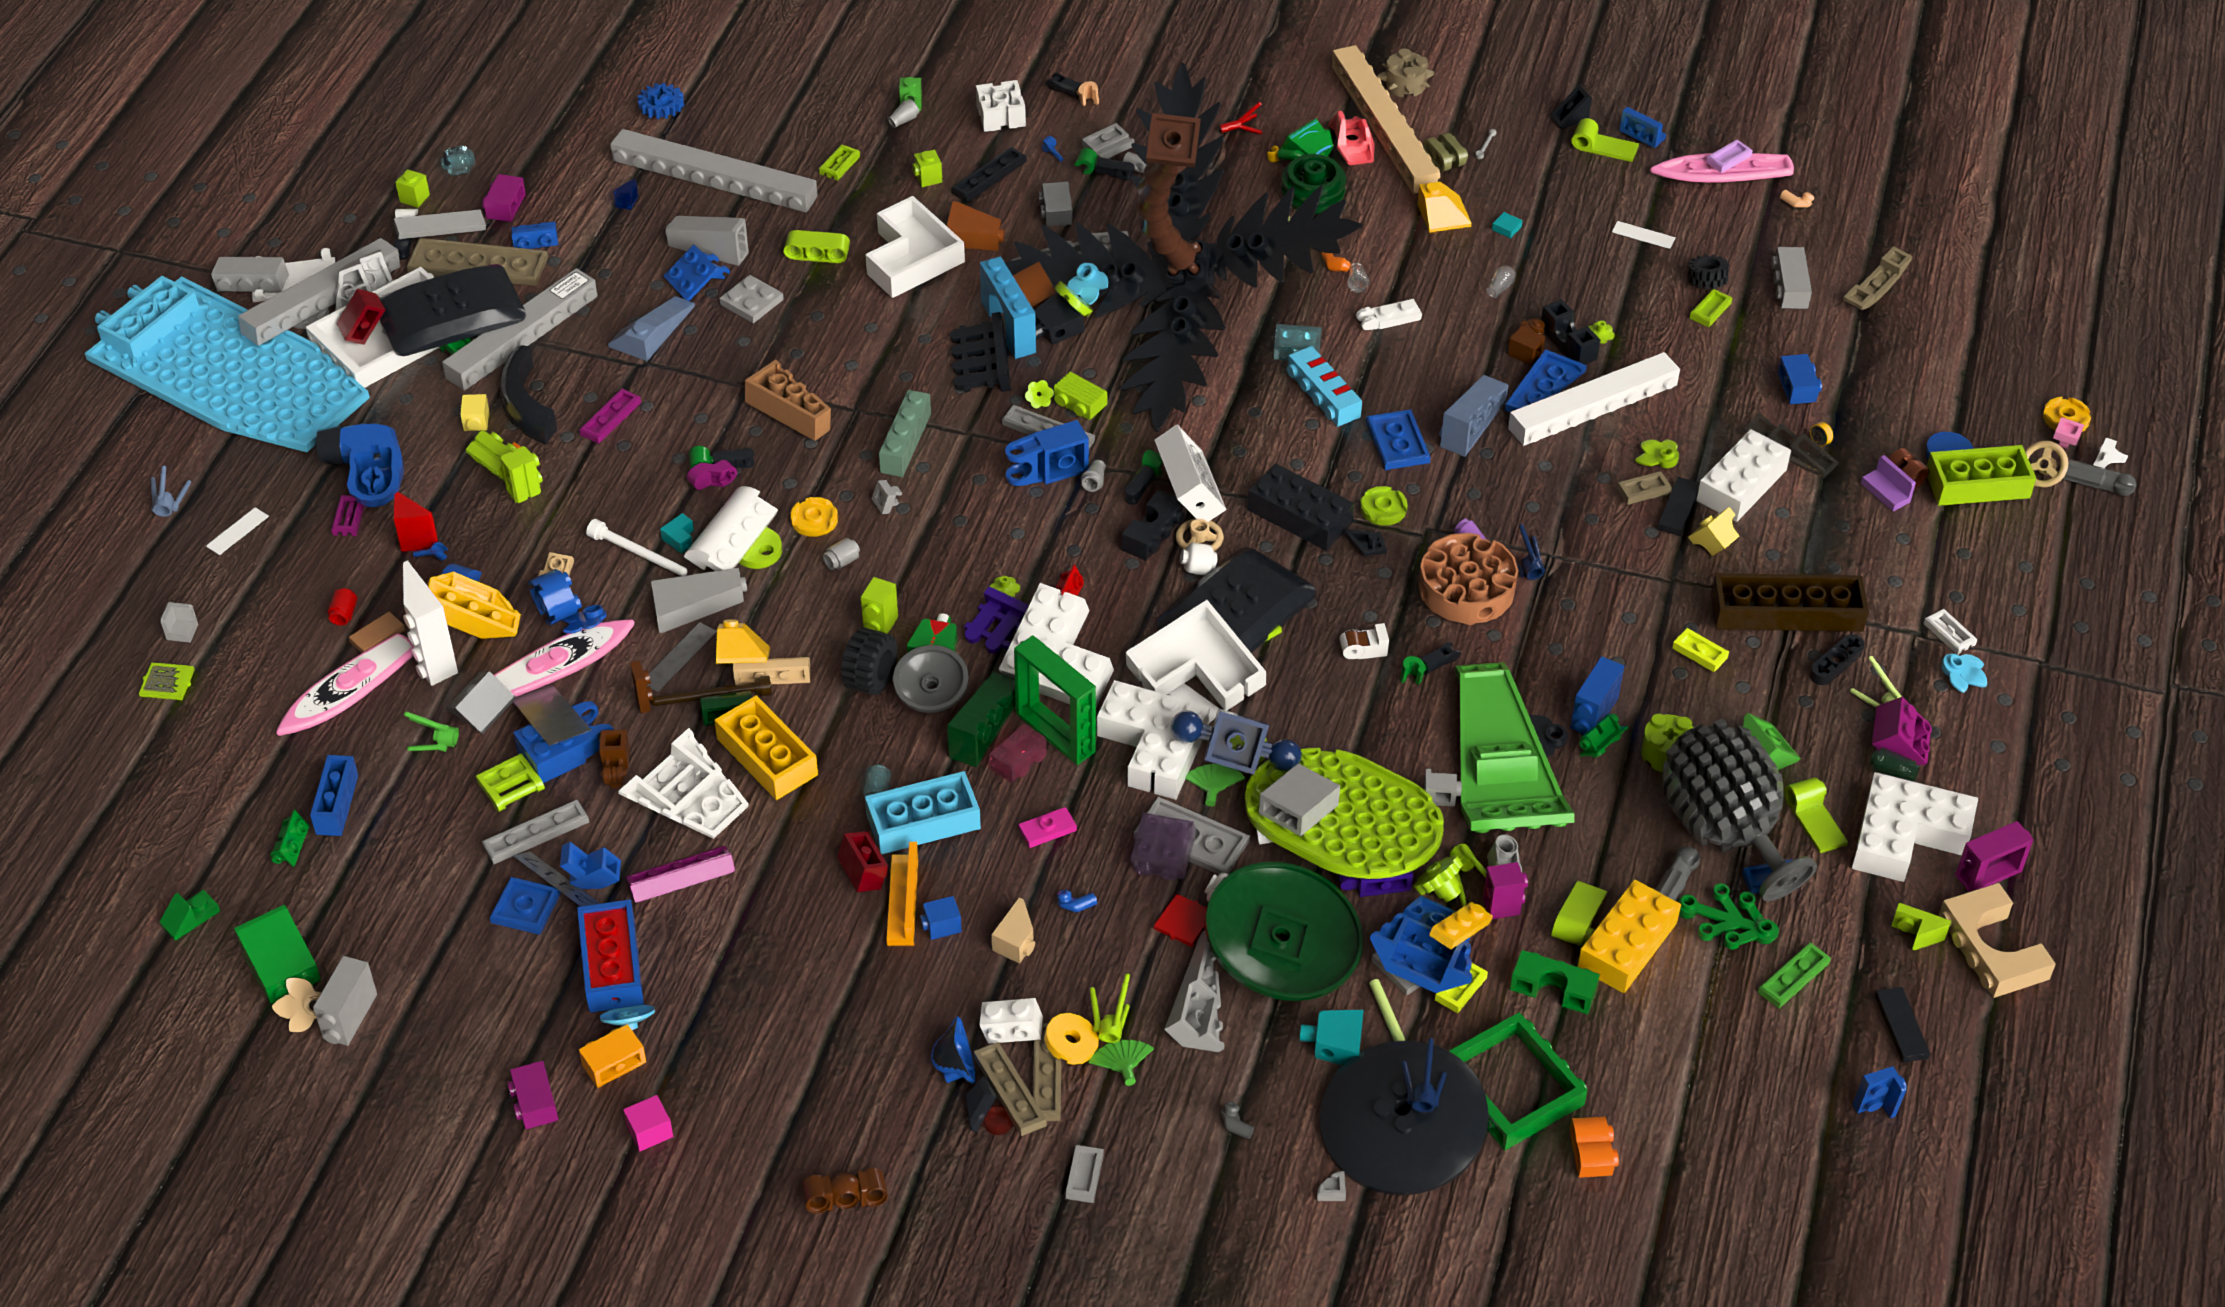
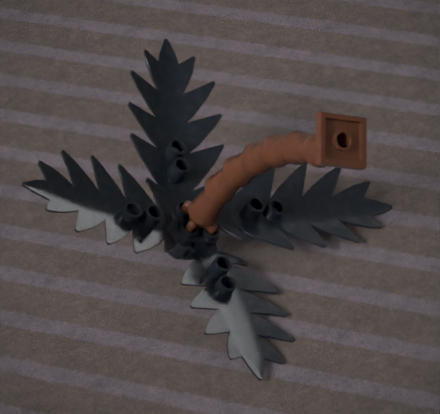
(1169, 214)

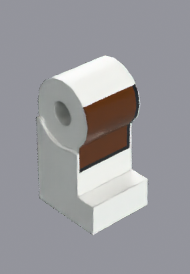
(1365, 643)

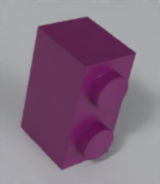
(504, 197)
(1504, 890)
(533, 1095)

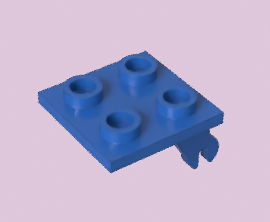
(694, 271)

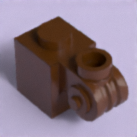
(1527, 341)
(614, 756)

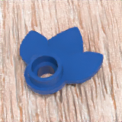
(585, 619)

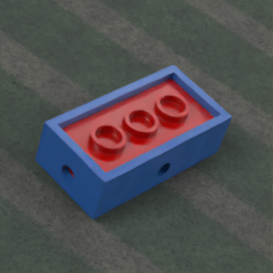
(610, 956)

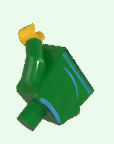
(1306, 140)

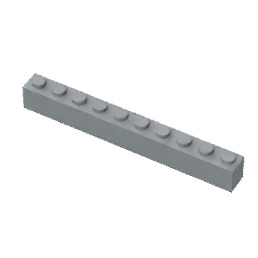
(714, 170)

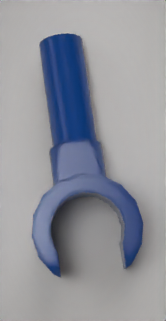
(1049, 144)
(436, 549)

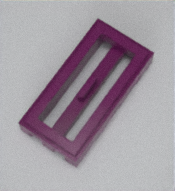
(346, 528)

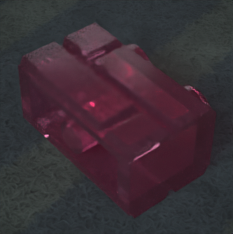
(1018, 753)

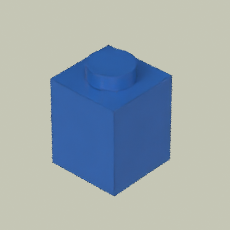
(941, 918)

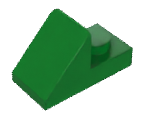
(184, 915)

